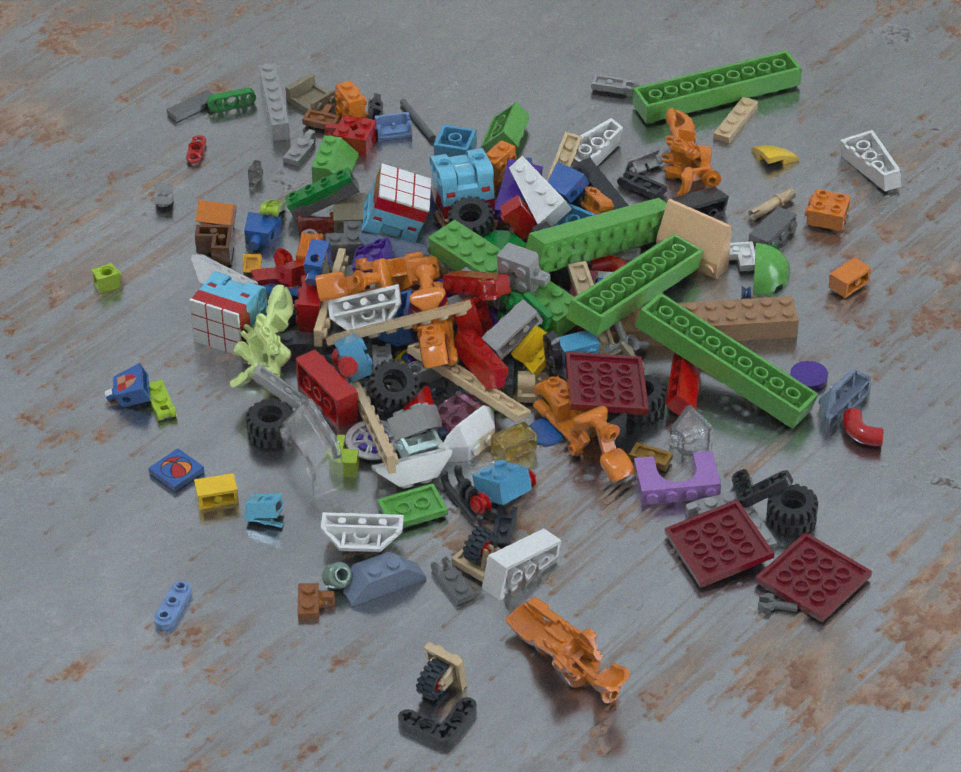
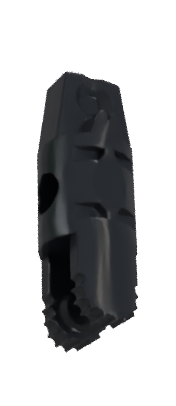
(375, 107)

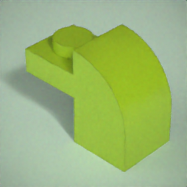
(350, 458)

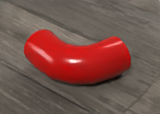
(607, 263)
(861, 432)

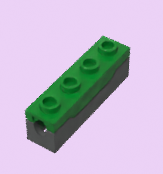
(322, 193)

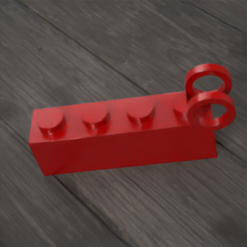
(482, 284)

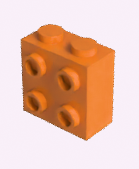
(349, 100)
(499, 158)
(827, 209)

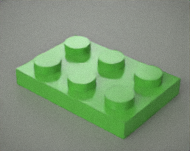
(415, 504)

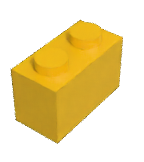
(216, 491)

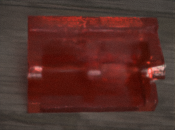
(320, 224)

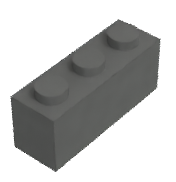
(774, 228)

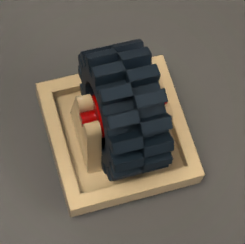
(475, 553)
(440, 672)

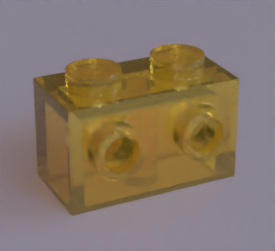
(514, 441)

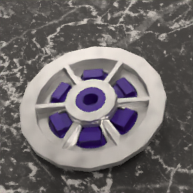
(359, 438)

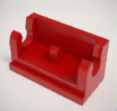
(292, 271)

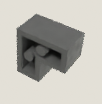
(347, 240)

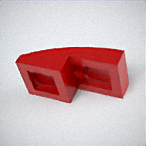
(267, 276)

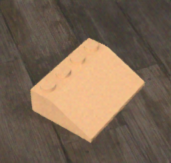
(702, 231)

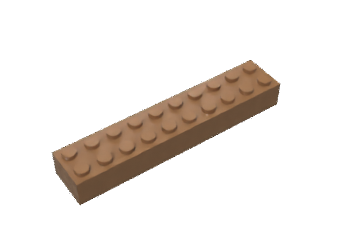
(736, 318)

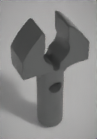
(768, 603)

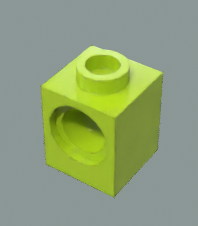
(106, 278)

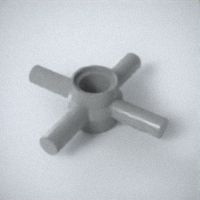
(630, 340)

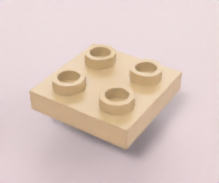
(526, 383)

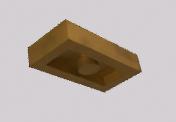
(662, 457)

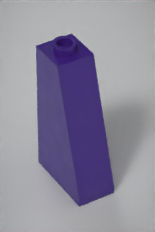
(509, 189)

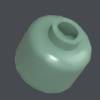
(336, 575)

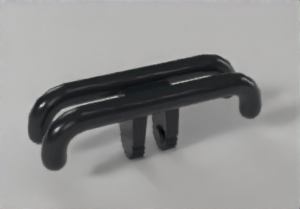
(463, 499)

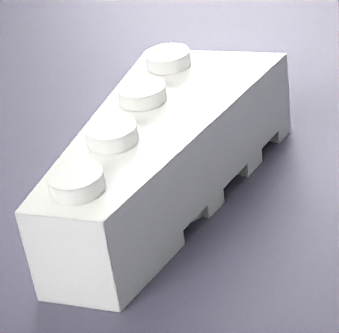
(599, 142)
(871, 159)
(540, 196)
(519, 562)

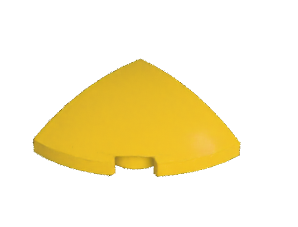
(774, 154)

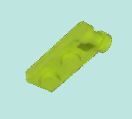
(272, 207)
(161, 401)

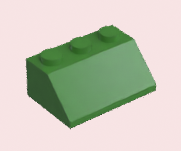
(506, 126)
(333, 156)

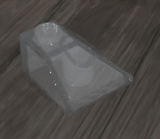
(691, 432)

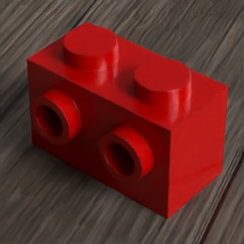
(518, 216)

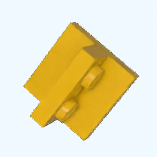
(531, 351)

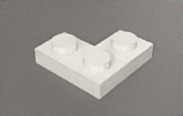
(744, 254)

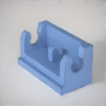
(393, 126)

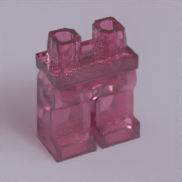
(457, 409)

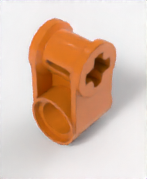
(596, 201)

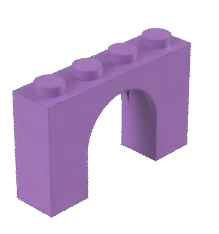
(657, 490)

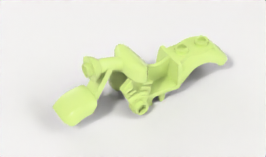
(263, 343)

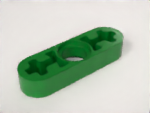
(226, 95)

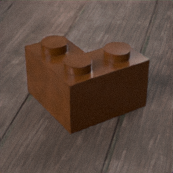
(215, 240)

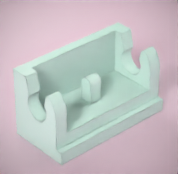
(418, 444)

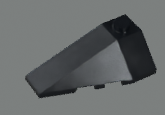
(302, 343)

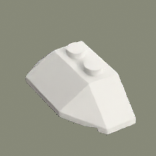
(205, 266)
(365, 307)
(471, 435)
(416, 468)
(361, 531)

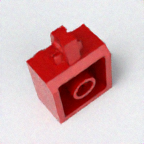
(356, 131)
(477, 317)

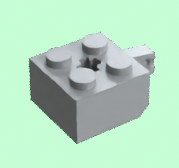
(522, 268)
(414, 421)

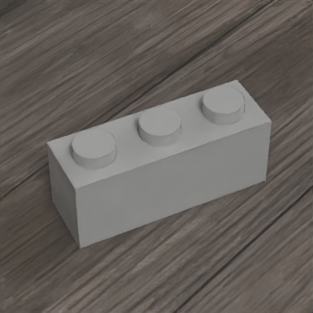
(512, 329)

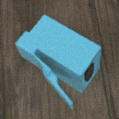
(263, 508)

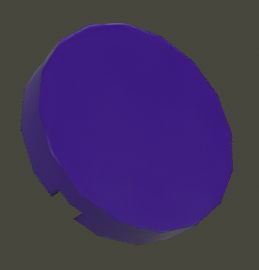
(810, 374)

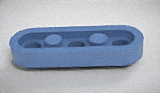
(169, 612)

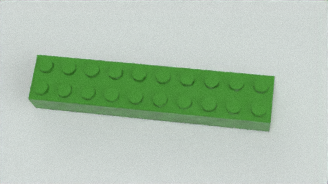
(717, 86)
(597, 235)
(463, 248)
(634, 284)
(726, 360)

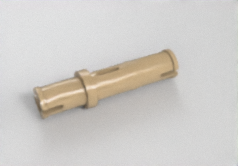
(777, 200)

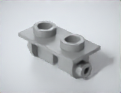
(637, 163)

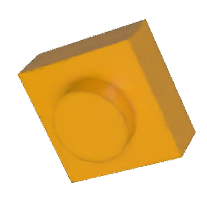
(251, 262)

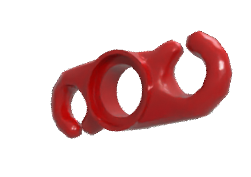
(196, 153)

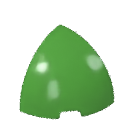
(770, 269)

